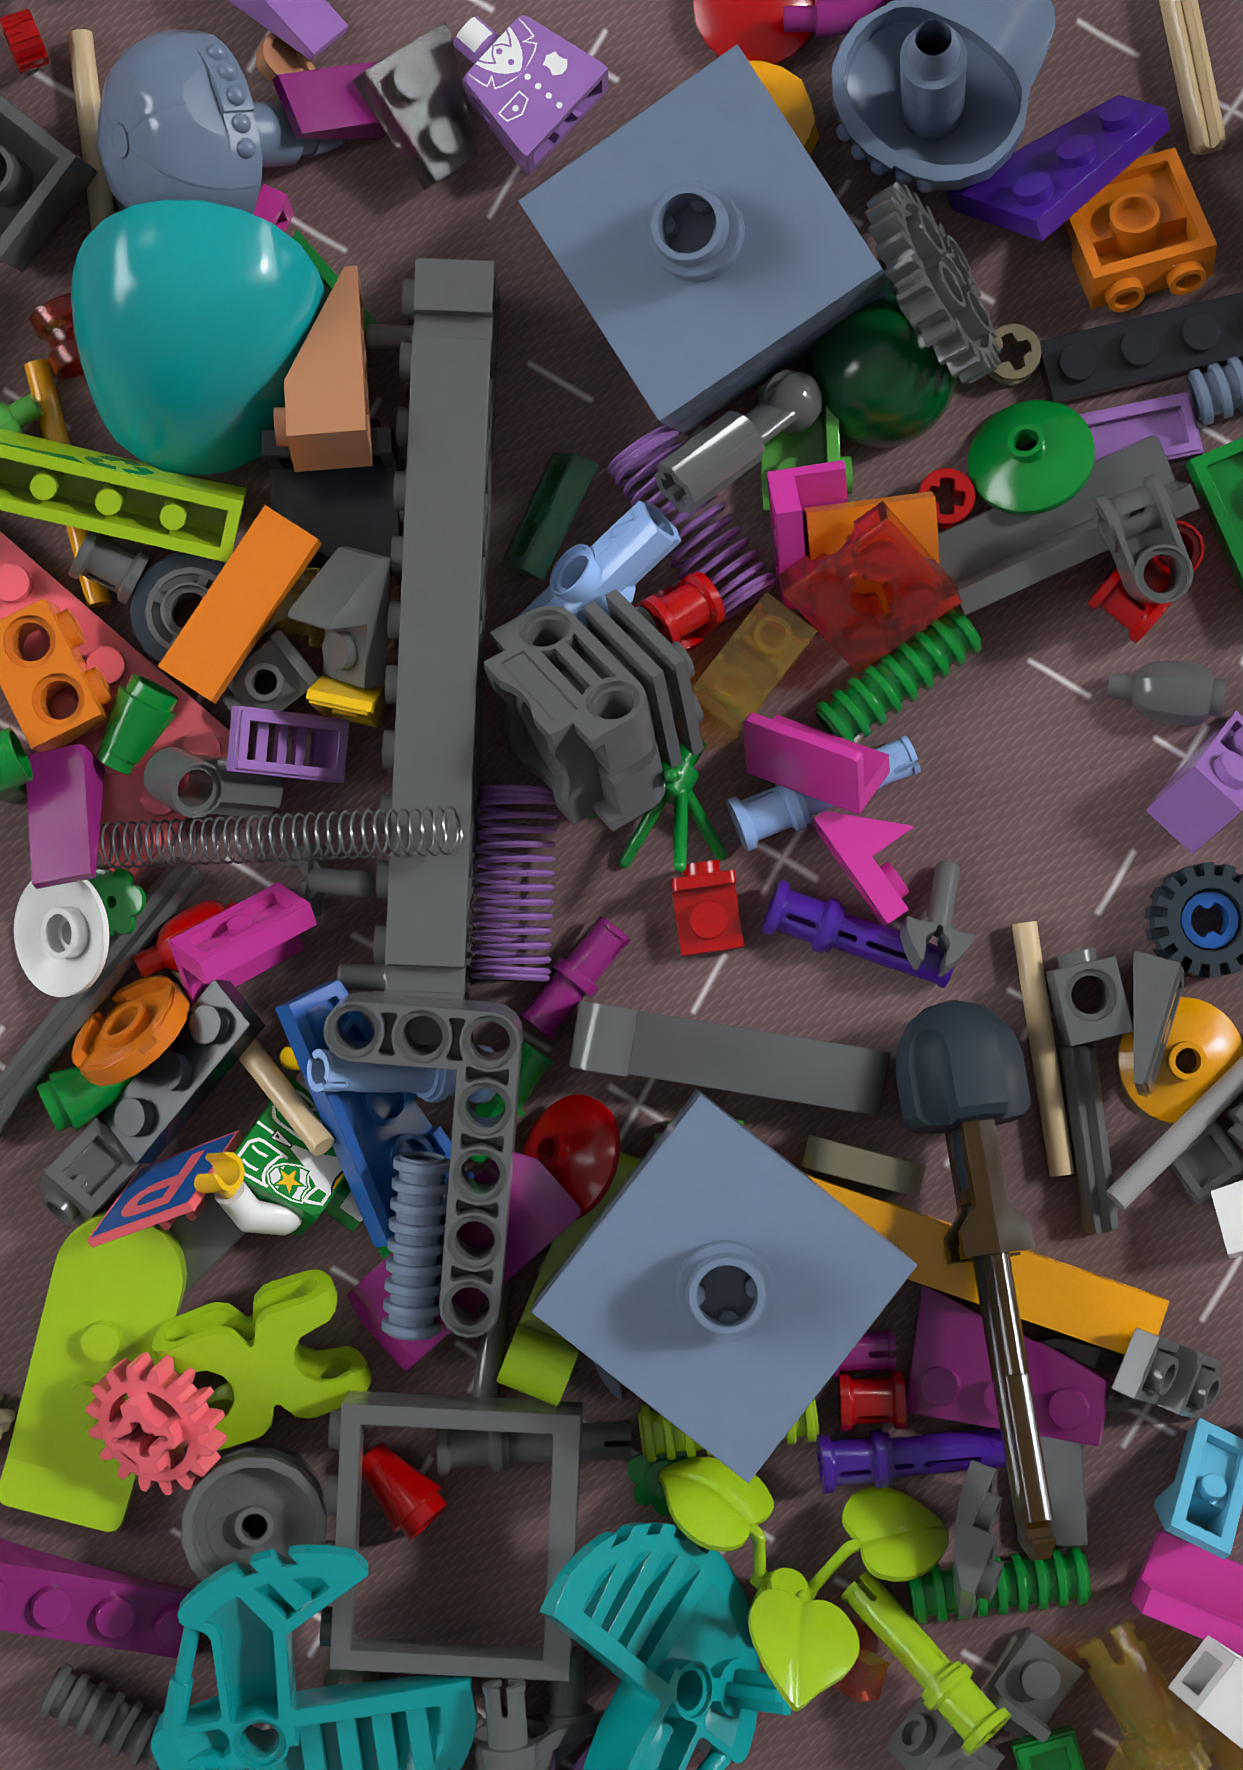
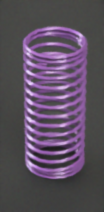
(650, 451)
(488, 967)

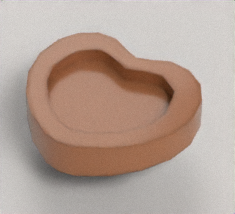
(278, 57)

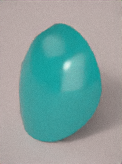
(191, 329)

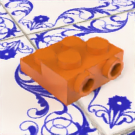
(1142, 235)

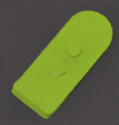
(96, 1313)

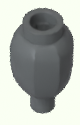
(1171, 692)

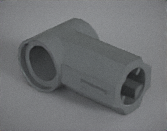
(210, 786)

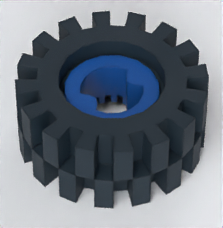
(1171, 926)

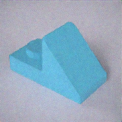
(1207, 1490)

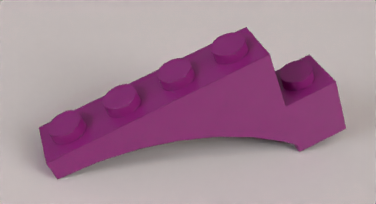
(87, 1603)

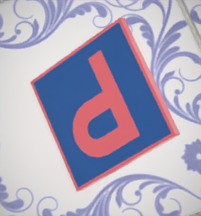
(162, 1192)

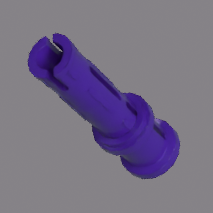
(830, 927)
(886, 1458)

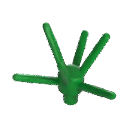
(678, 793)

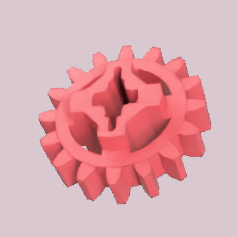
(156, 1423)

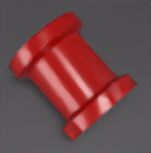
(872, 1401)

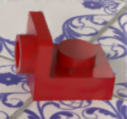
(706, 909)

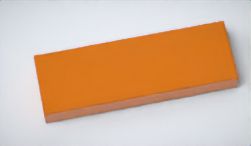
(240, 604)

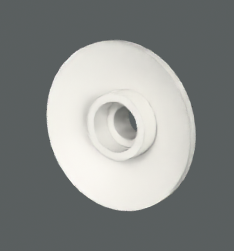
(61, 937)

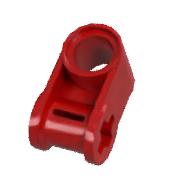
(686, 610)
(1141, 616)

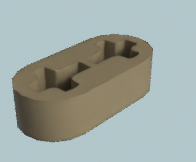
(863, 1165)

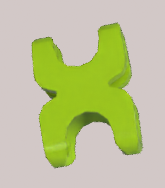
(264, 1355)

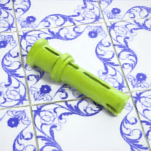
(945, 1683)

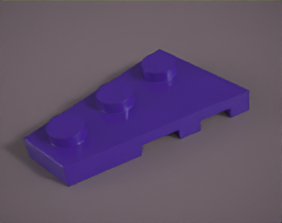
(1063, 168)

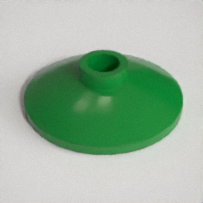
(1035, 478)

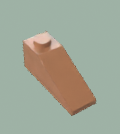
(328, 387)

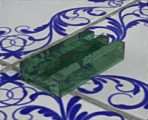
(548, 515)

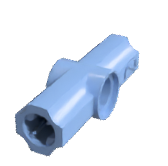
(611, 563)

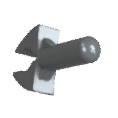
(326, 880)
(917, 933)

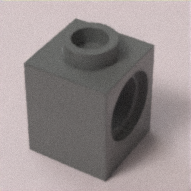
(1111, 1014)

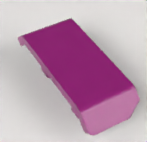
(536, 1217)

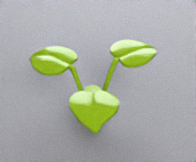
(801, 1639)

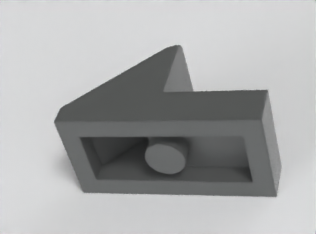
(352, 607)

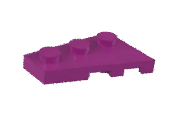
(955, 1382)

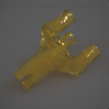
(1155, 1724)

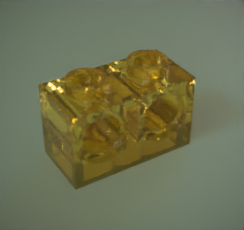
(752, 664)

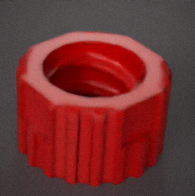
(24, 40)

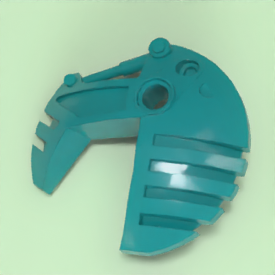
(676, 1637)
(349, 1726)

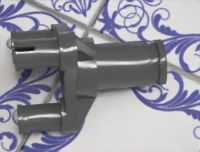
(535, 1742)

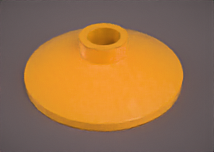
(1216, 1049)

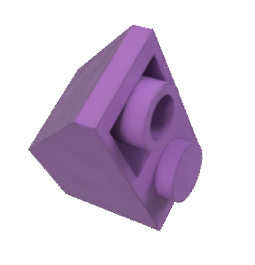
(1205, 789)

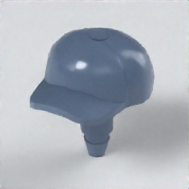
(940, 87)
(186, 127)

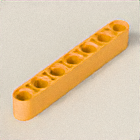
(1046, 1288)

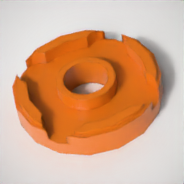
(132, 1032)

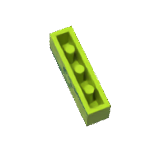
(118, 496)

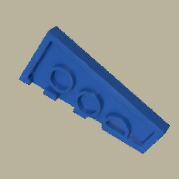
(365, 1125)

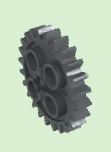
(933, 283)

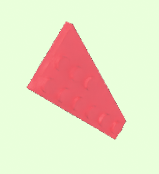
(193, 728)

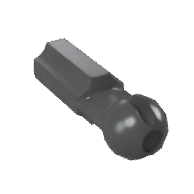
(736, 441)

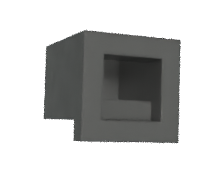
(292, 675)

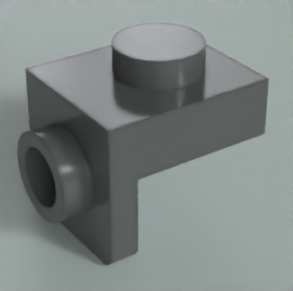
(931, 1743)

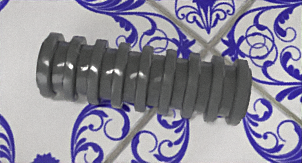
(100, 1715)

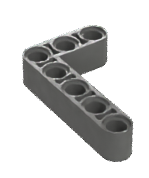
(728, 1058)
(471, 1133)

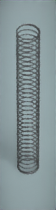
(444, 830)

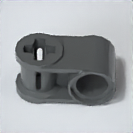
(1142, 538)

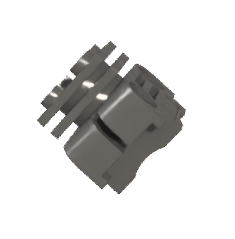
(595, 706)

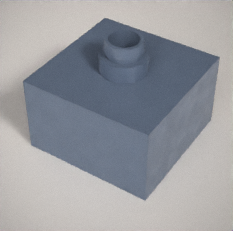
(706, 243)
(722, 1285)

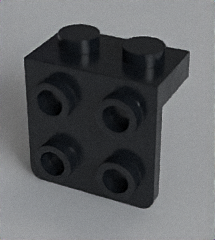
(339, 504)

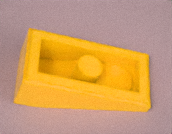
(348, 701)

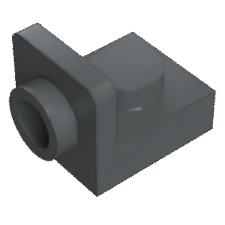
(86, 1175)
(1032, 1684)

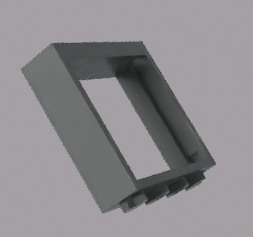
(344, 1501)

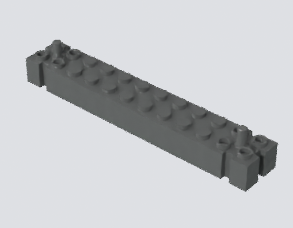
(438, 627)

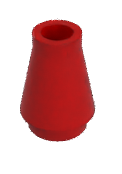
(402, 1491)

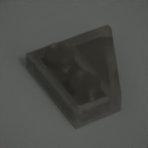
(422, 105)

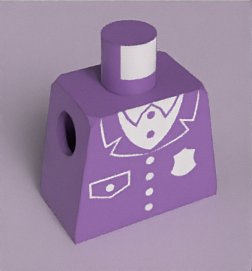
(528, 85)

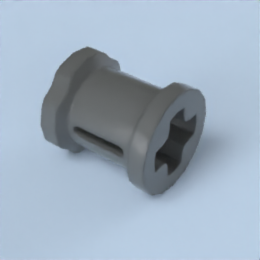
(109, 565)

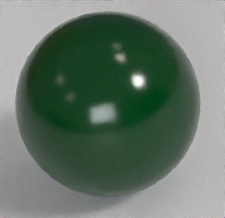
(879, 377)

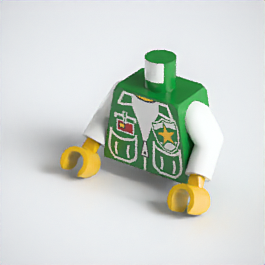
(275, 1180)

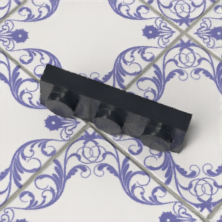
(185, 1074)

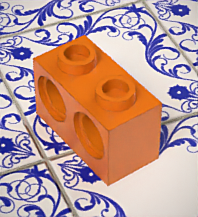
(33, 684)

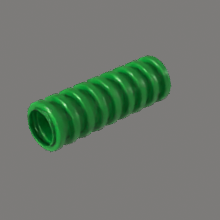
(899, 676)
(1021, 1584)

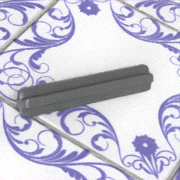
(1088, 1138)

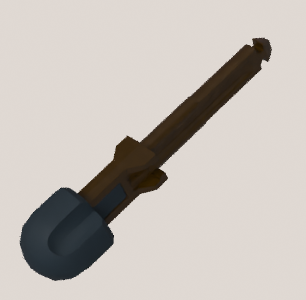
(962, 1078)

